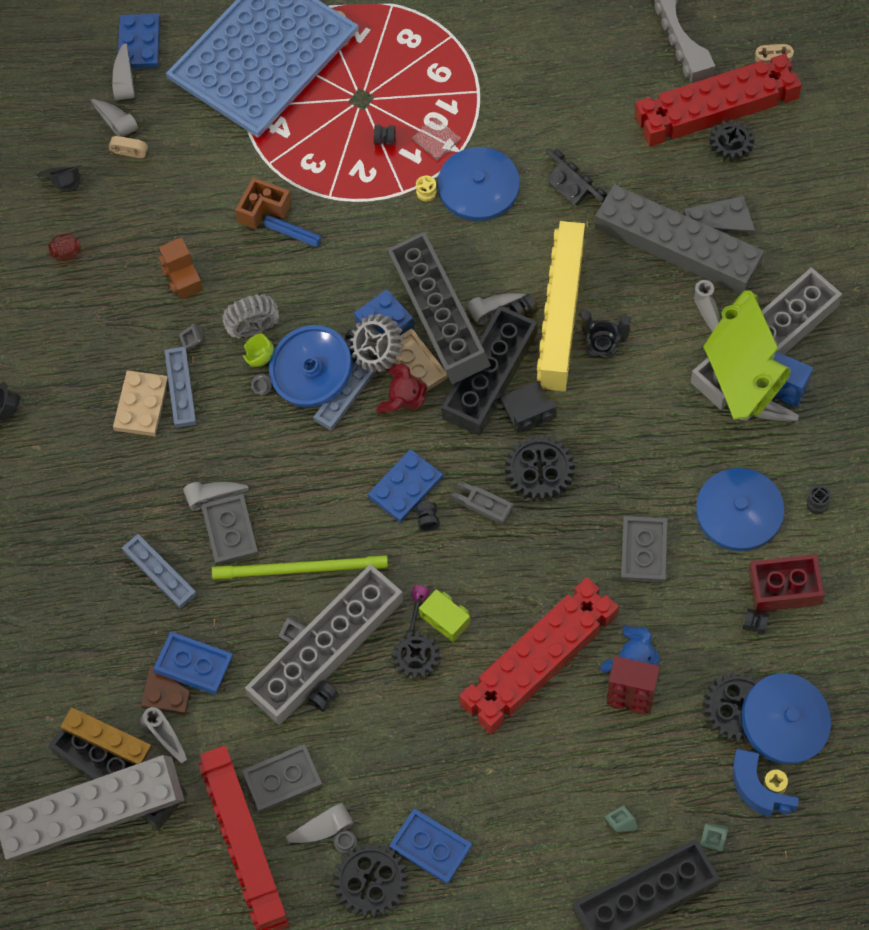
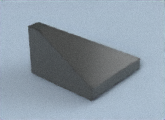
(191, 336)
(291, 629)

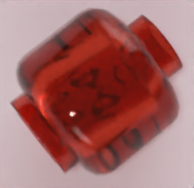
(64, 247)

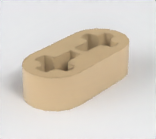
(772, 51)
(128, 147)

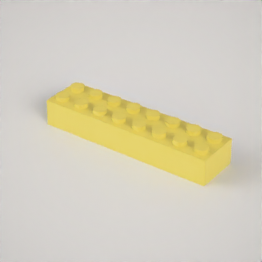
(560, 306)

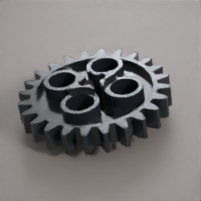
(519, 469)
(732, 725)
(388, 887)

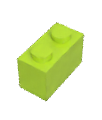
(445, 615)

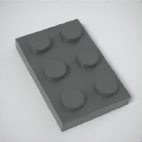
(229, 529)
(644, 549)
(282, 778)

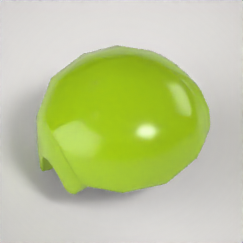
(258, 350)

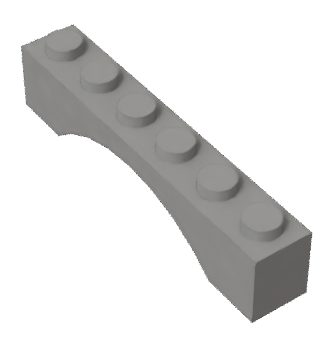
(695, 59)

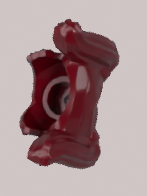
(401, 390)

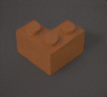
(261, 199)
(178, 266)

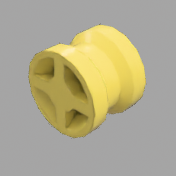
(428, 183)
(775, 786)

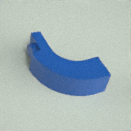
(753, 792)

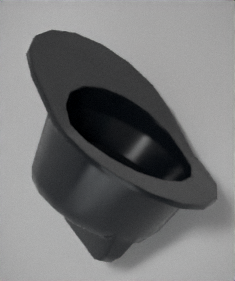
(63, 177)
(8, 401)

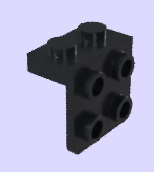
(528, 407)

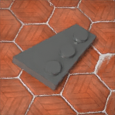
(724, 215)

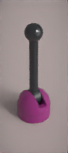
(419, 595)

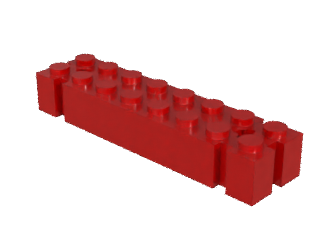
(717, 100)
(538, 655)
(245, 844)

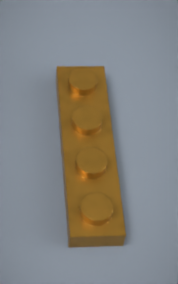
(105, 737)

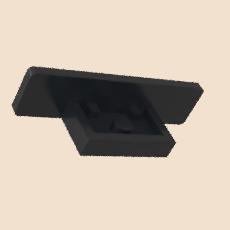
(570, 181)

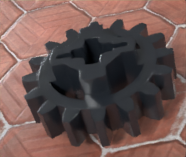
(731, 140)
(414, 662)

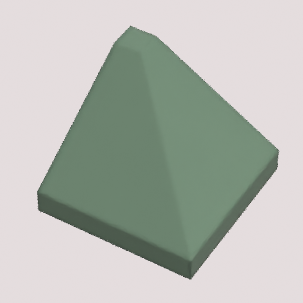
(621, 820)
(714, 836)

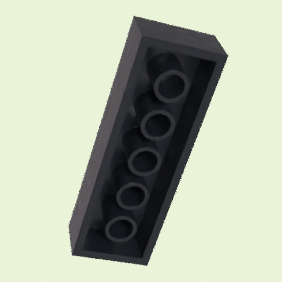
(477, 396)
(96, 763)
(649, 891)

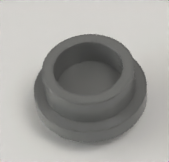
(261, 384)
(344, 841)

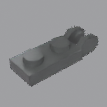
(483, 502)

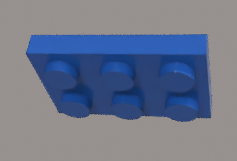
(142, 39)
(405, 485)
(193, 663)
(430, 846)

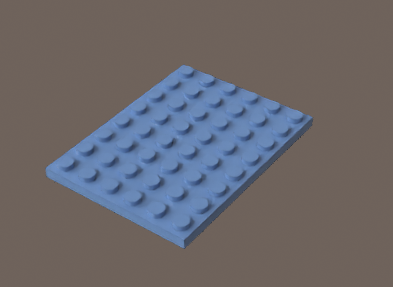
(261, 57)

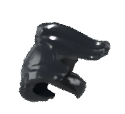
(603, 333)

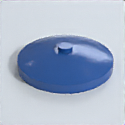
(478, 184)
(311, 366)
(740, 509)
(786, 718)

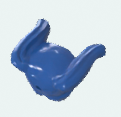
(637, 648)

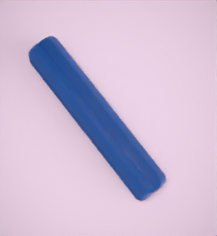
(292, 230)

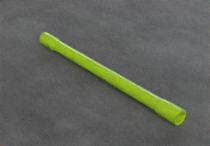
(230, 572)

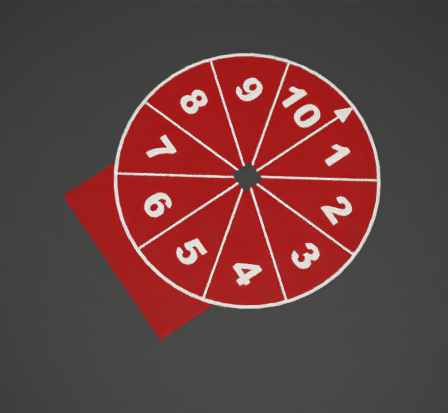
(412, 72)

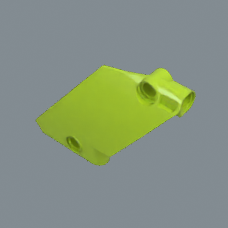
(743, 357)

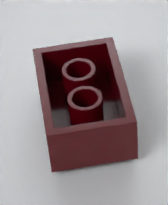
(786, 583)
(632, 685)

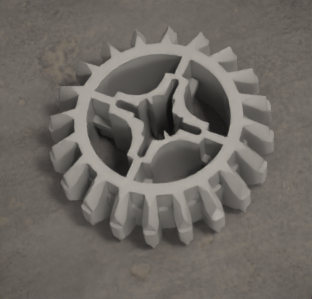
(250, 316)
(387, 344)

